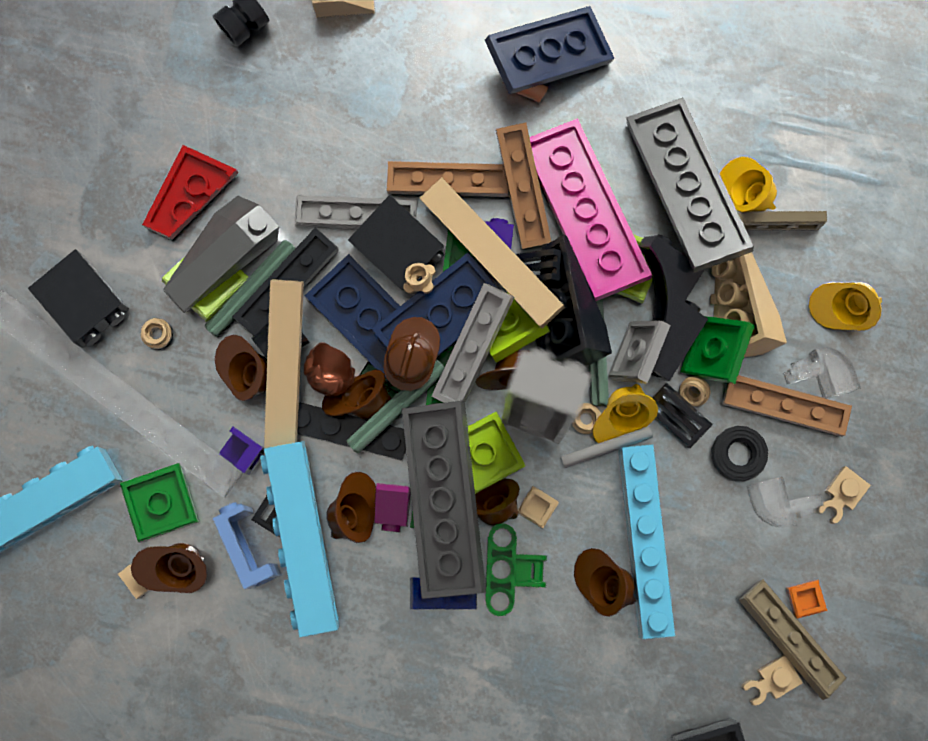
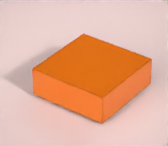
(806, 599)

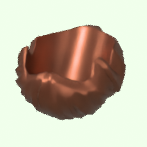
(328, 370)

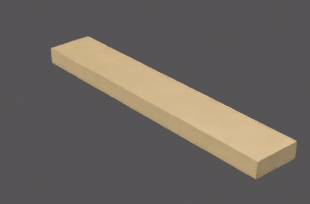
(492, 253)
(283, 362)

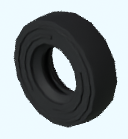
(758, 449)

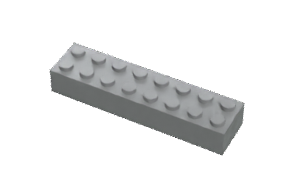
(544, 395)

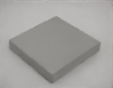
(639, 351)

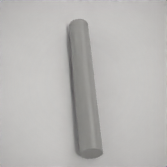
(607, 446)

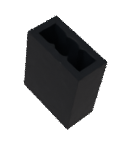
(395, 241)
(79, 299)

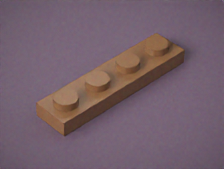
(464, 178)
(523, 185)
(788, 405)

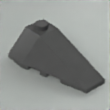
(223, 248)

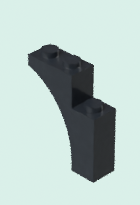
(672, 283)

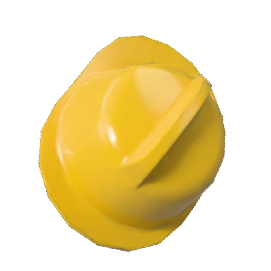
(749, 185)
(846, 306)
(626, 412)

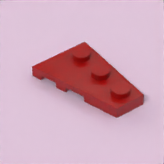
(186, 191)

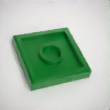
(718, 350)
(159, 502)

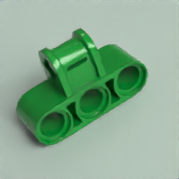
(519, 573)

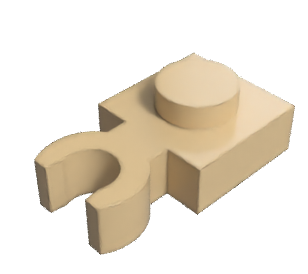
(845, 491)
(776, 677)

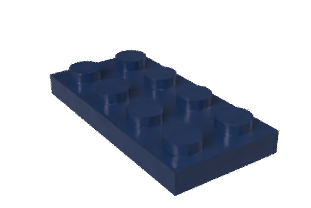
(549, 49)
(354, 306)
(444, 306)

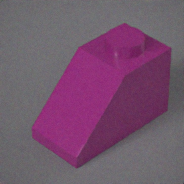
(392, 506)

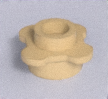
(416, 271)

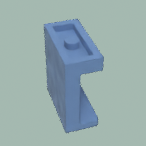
(238, 549)

